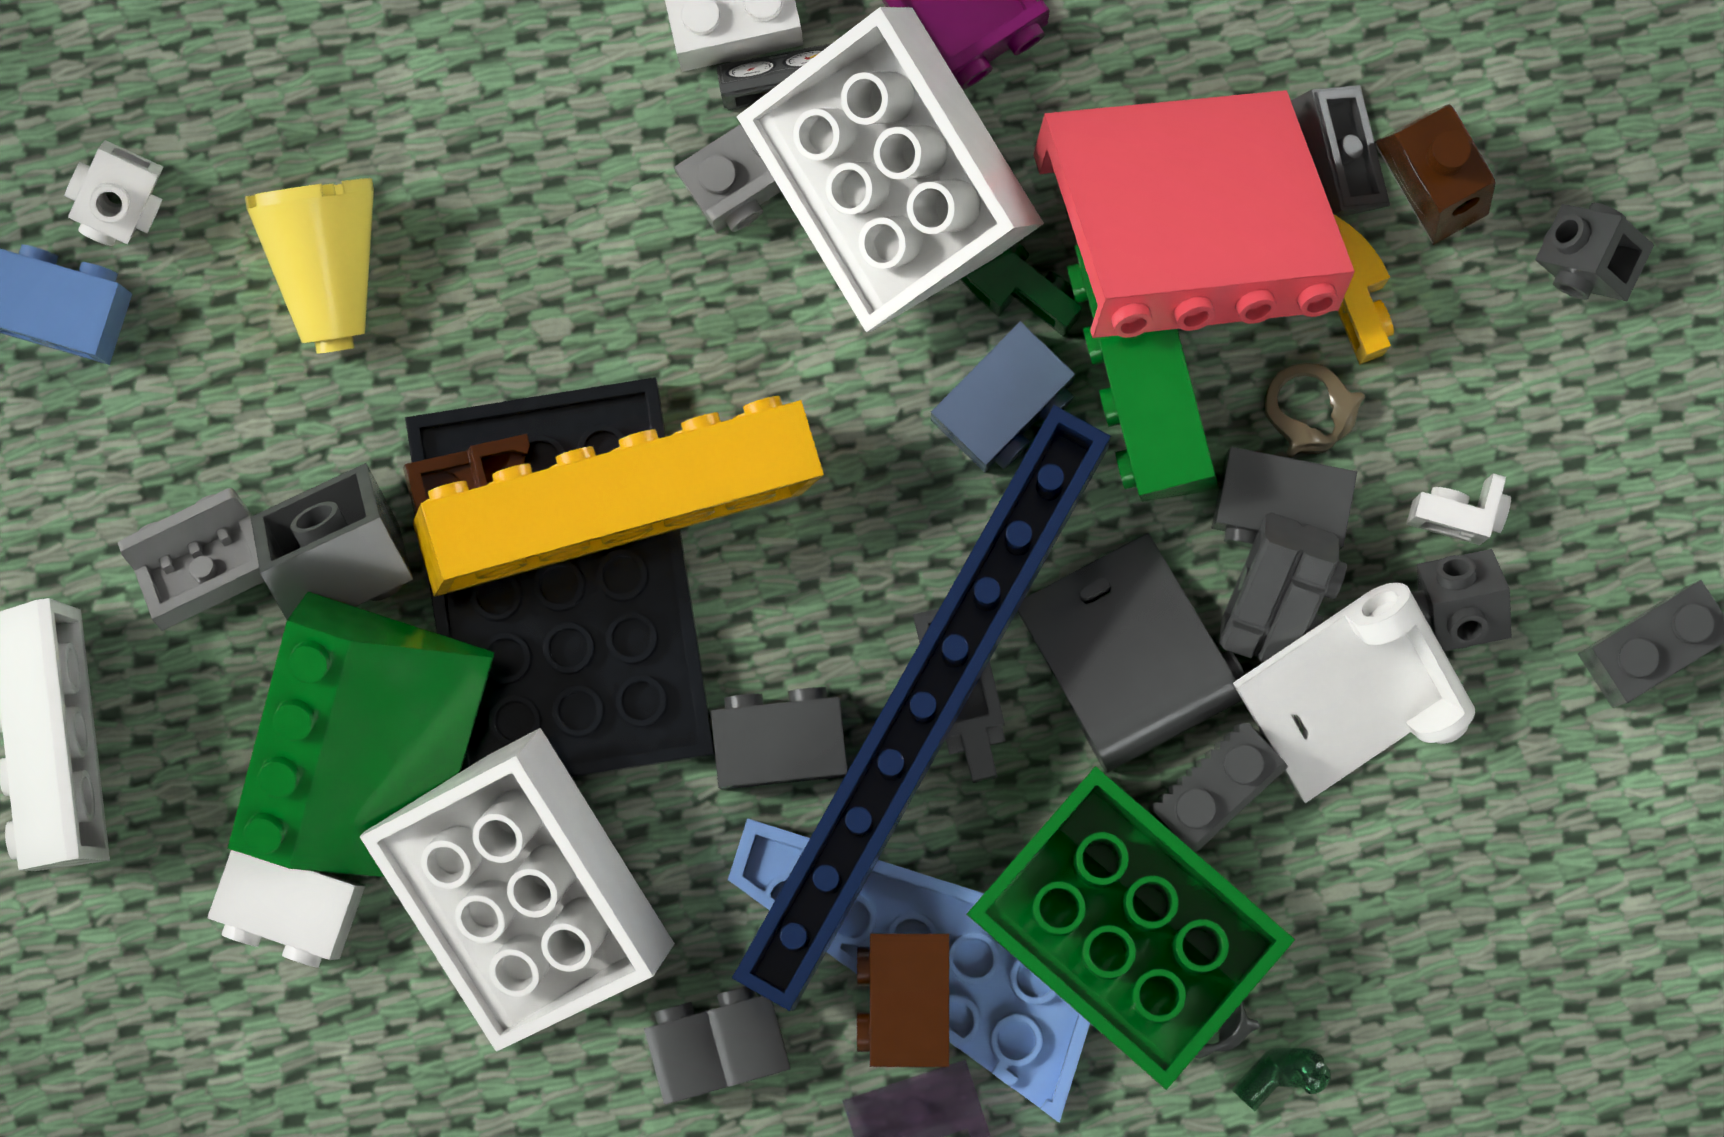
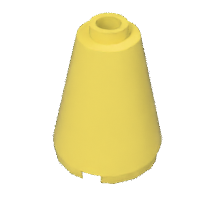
(319, 256)

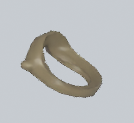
(1298, 434)

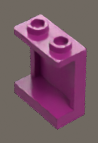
(978, 31)

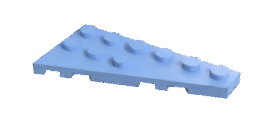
(995, 1003)

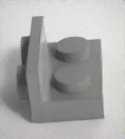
(728, 181)

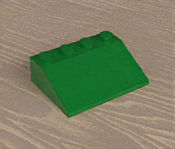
(352, 733)
(1130, 927)

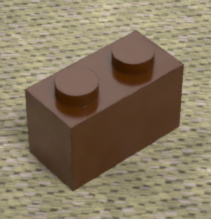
(906, 999)

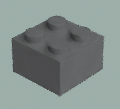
(332, 543)

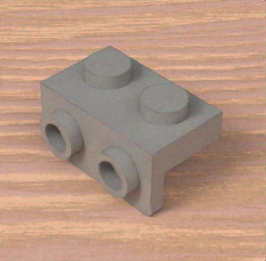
(194, 558)

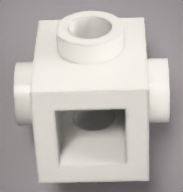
(120, 173)

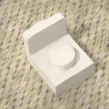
(1449, 514)

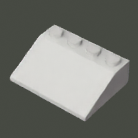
(889, 166)
(519, 891)

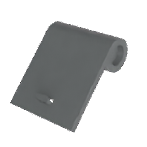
(1133, 659)

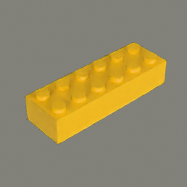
(615, 496)

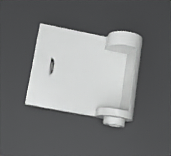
(1356, 690)

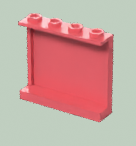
(1196, 212)

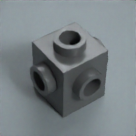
(1594, 252)
(1464, 599)

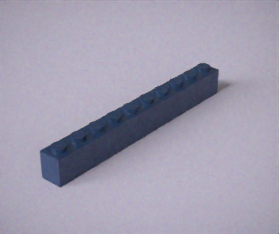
(922, 709)

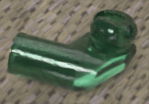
(1282, 1068)

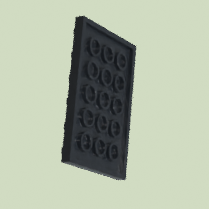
(587, 645)

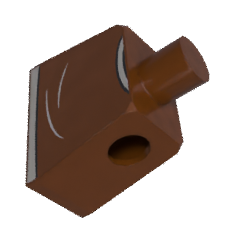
(1439, 171)

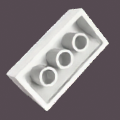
(49, 739)

